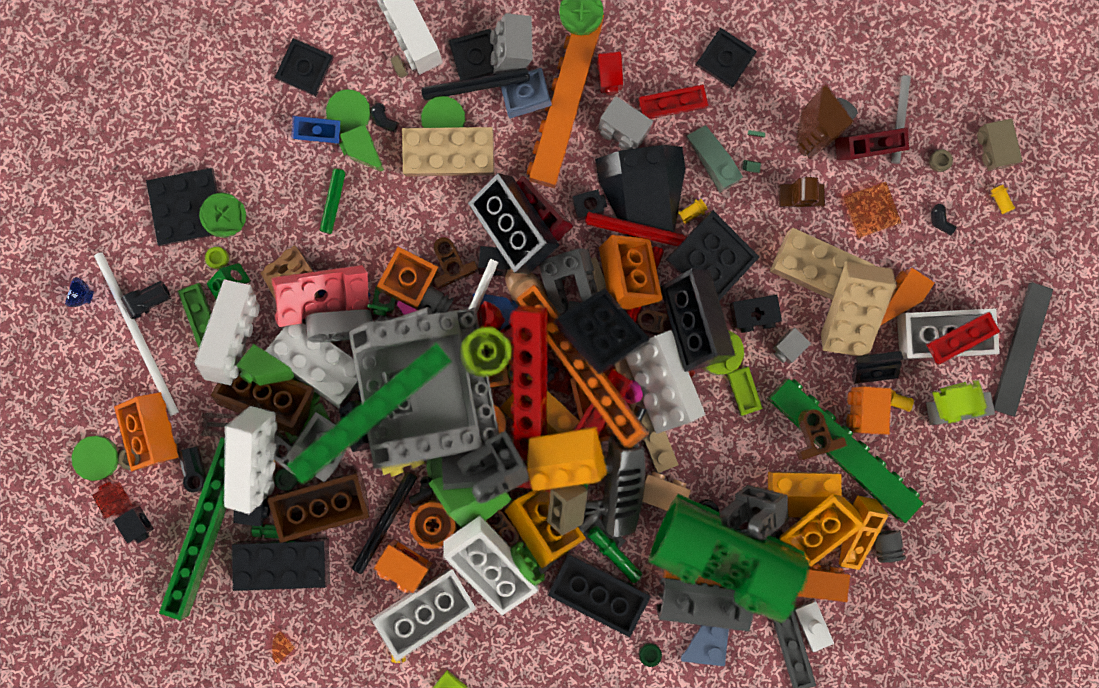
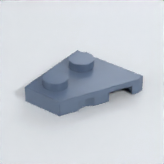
(707, 646)

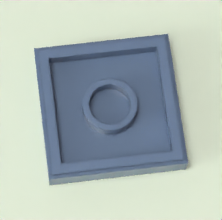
(526, 96)

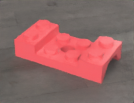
(295, 298)

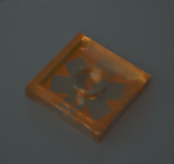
(872, 209)

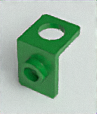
(216, 281)
(379, 308)

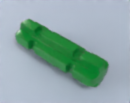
(268, 531)

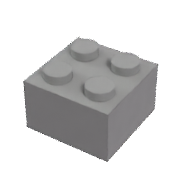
(511, 43)
(624, 124)
(310, 434)

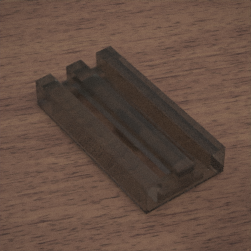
(205, 424)

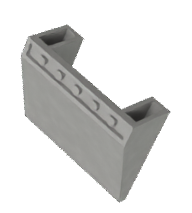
(446, 414)

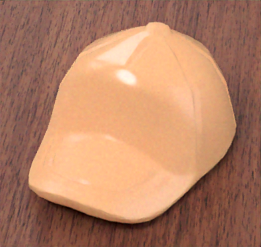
(519, 283)

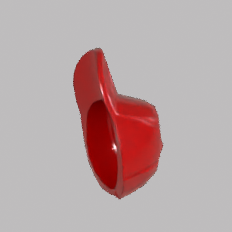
(489, 316)

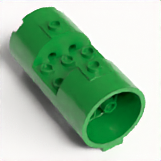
(760, 572)

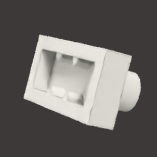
(814, 626)

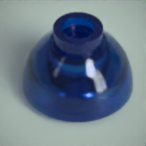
(78, 293)

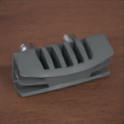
(622, 489)
(702, 605)

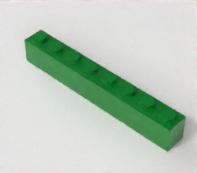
(369, 414)
(853, 458)
(198, 541)

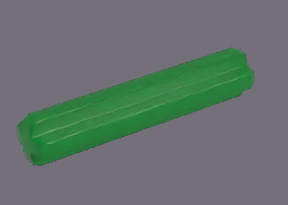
(332, 201)

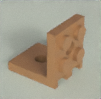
(289, 263)

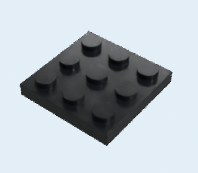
(177, 205)
(716, 248)
(601, 331)

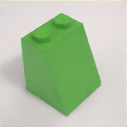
(462, 505)

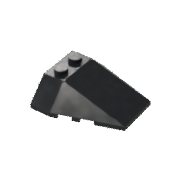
(644, 184)

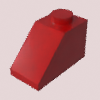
(610, 72)

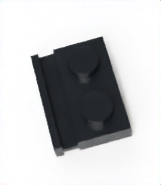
(877, 367)

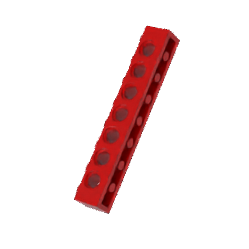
(536, 321)

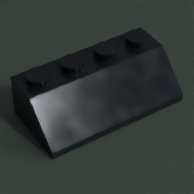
(697, 320)

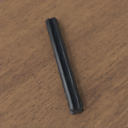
(476, 84)
(384, 523)

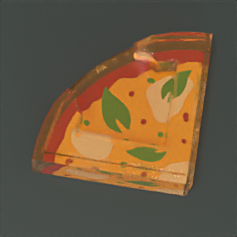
(281, 647)

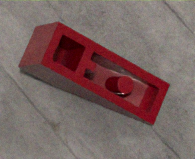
(871, 144)
(550, 214)

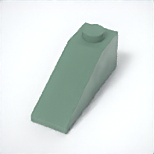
(715, 159)

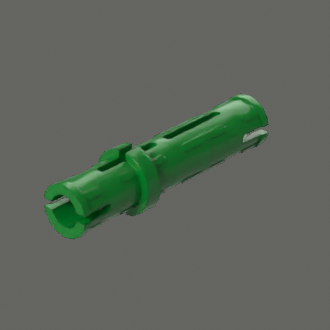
(609, 548)

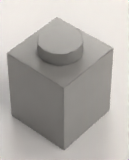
(790, 346)

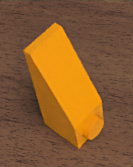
(857, 546)

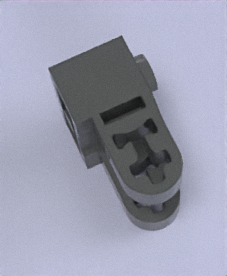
(558, 267)
(497, 451)
(760, 508)

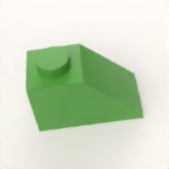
(360, 147)
(262, 367)

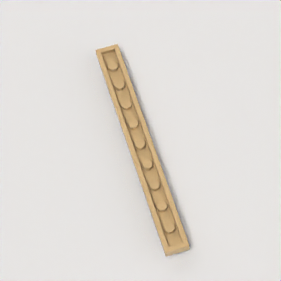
(657, 444)

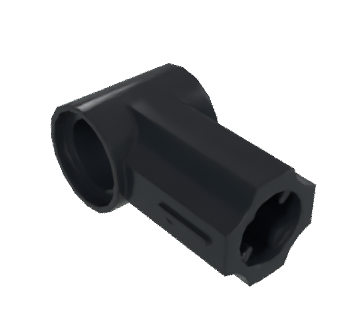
(142, 301)
(192, 466)

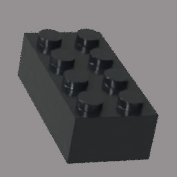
(513, 224)
(280, 565)
(598, 594)

